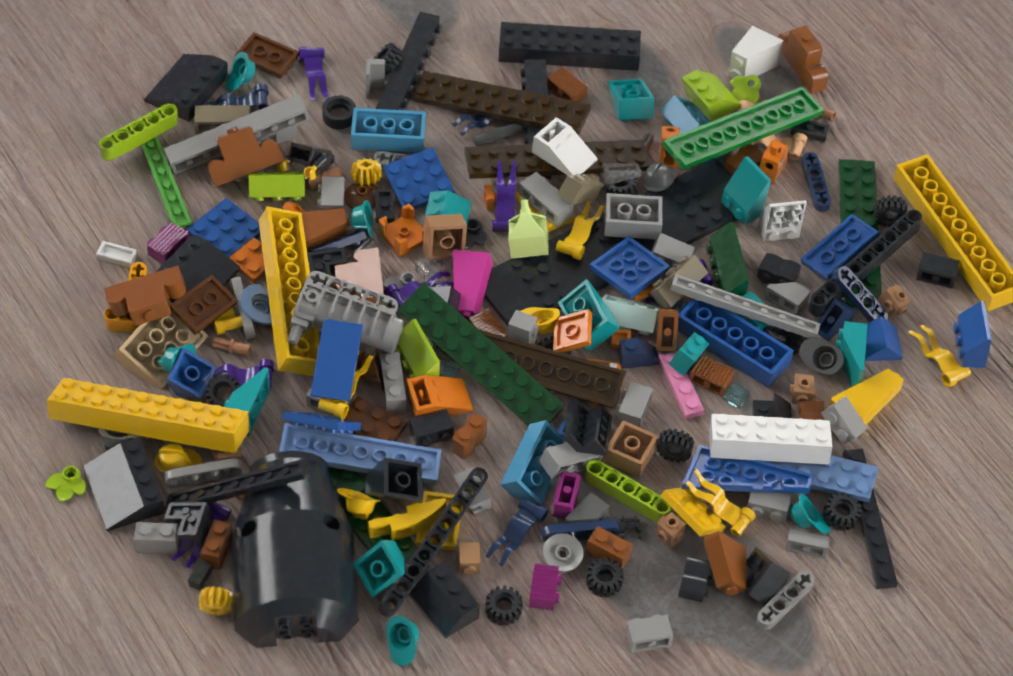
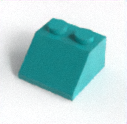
(448, 203)
(380, 567)

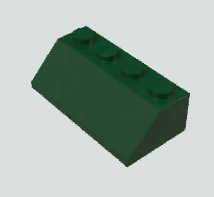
(727, 260)

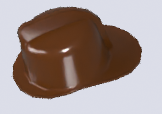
(374, 371)

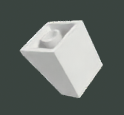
(755, 53)

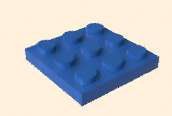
(417, 177)
(226, 227)
(629, 267)
(323, 422)

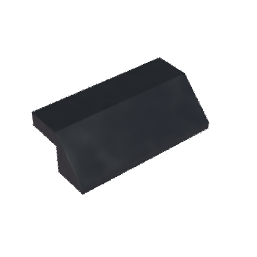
(588, 430)

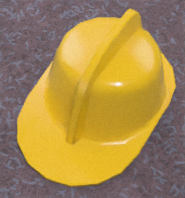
(545, 318)
(175, 456)
(358, 503)

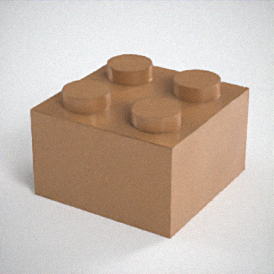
(444, 235)
(631, 449)

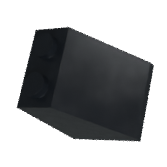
(396, 480)

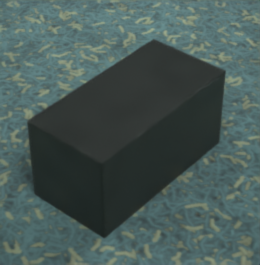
(200, 575)

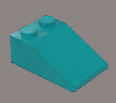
(631, 99)
(746, 191)
(603, 320)
(853, 347)
(251, 396)

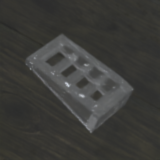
(619, 172)
(422, 265)

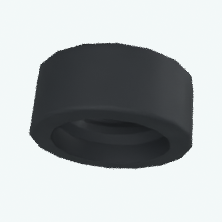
(338, 102)

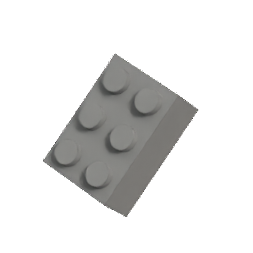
(633, 216)

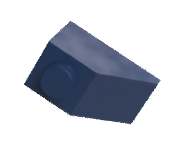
(834, 318)
(636, 353)

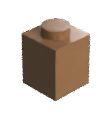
(469, 558)

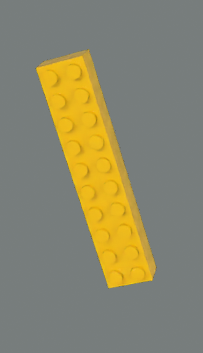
(956, 230)
(286, 274)
(148, 415)

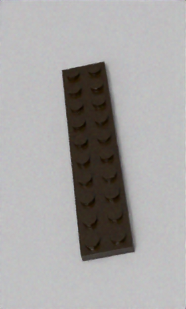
(498, 101)
(483, 160)
(560, 371)

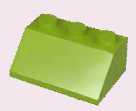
(709, 94)
(276, 185)
(416, 352)

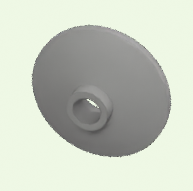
(563, 544)

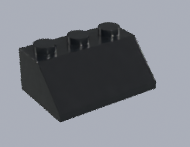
(445, 600)

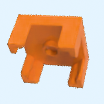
(403, 233)

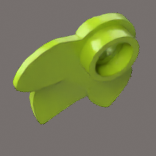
(743, 91)
(66, 486)

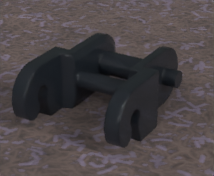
(633, 520)

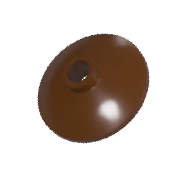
(357, 194)

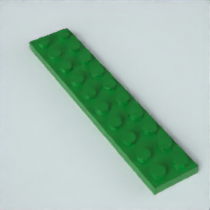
(742, 128)

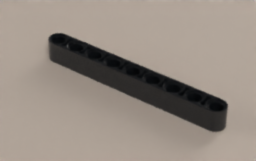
(868, 260)
(429, 549)

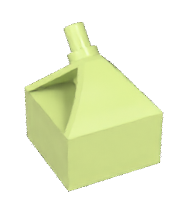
(528, 233)

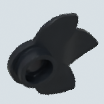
(474, 235)

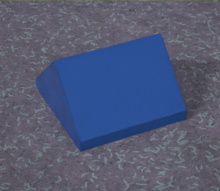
(882, 341)
(190, 375)

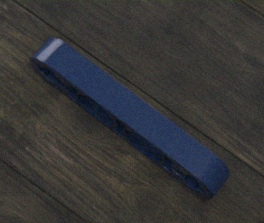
(816, 181)
(862, 292)
(580, 530)

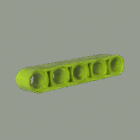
(138, 132)
(622, 483)

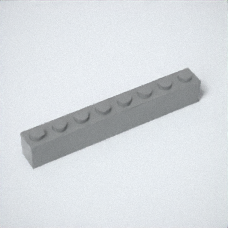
(264, 123)

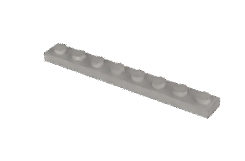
(744, 306)

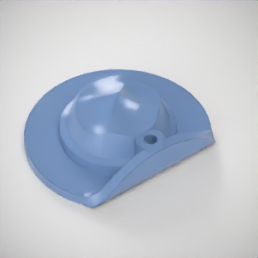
(255, 304)

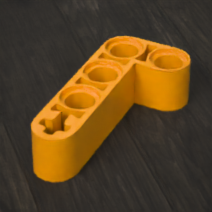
(125, 323)

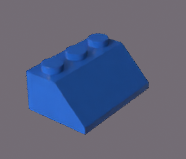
(973, 336)

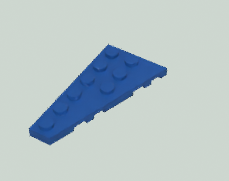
(746, 475)

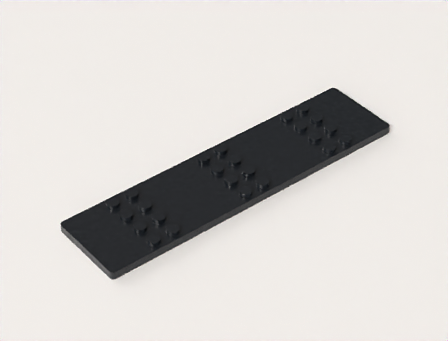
(689, 213)

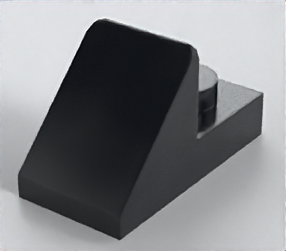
(776, 408)

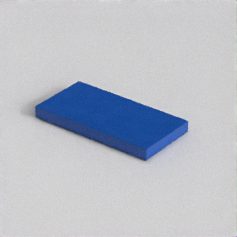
(839, 247)
(336, 360)

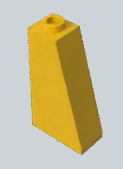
(872, 394)

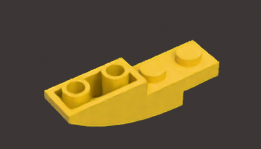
(417, 518)

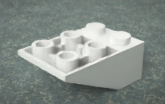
(563, 148)
(782, 220)

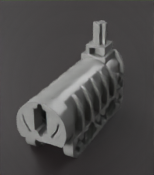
(322, 302)

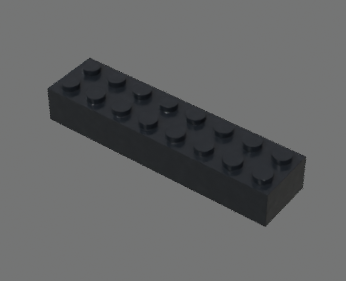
(570, 46)

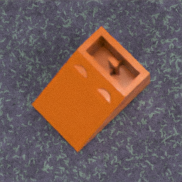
(437, 393)

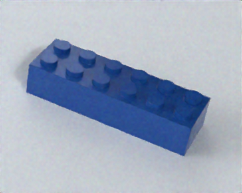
(736, 341)

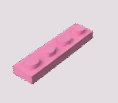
(681, 387)

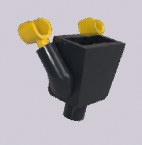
(309, 156)

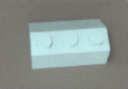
(633, 314)

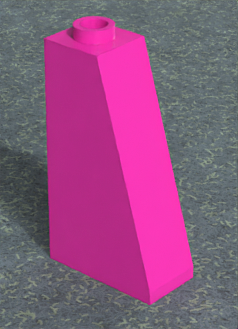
(470, 279)

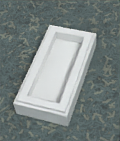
(116, 254)

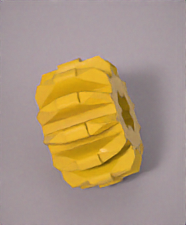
(366, 171)
(216, 601)

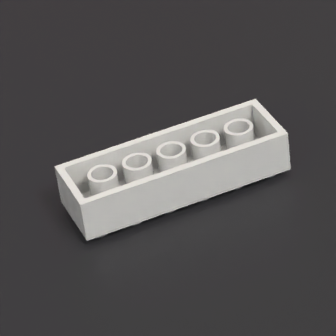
(770, 439)

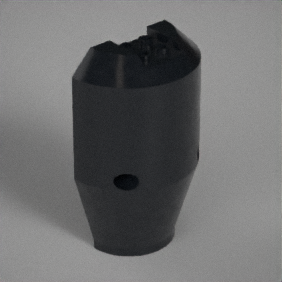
(294, 559)

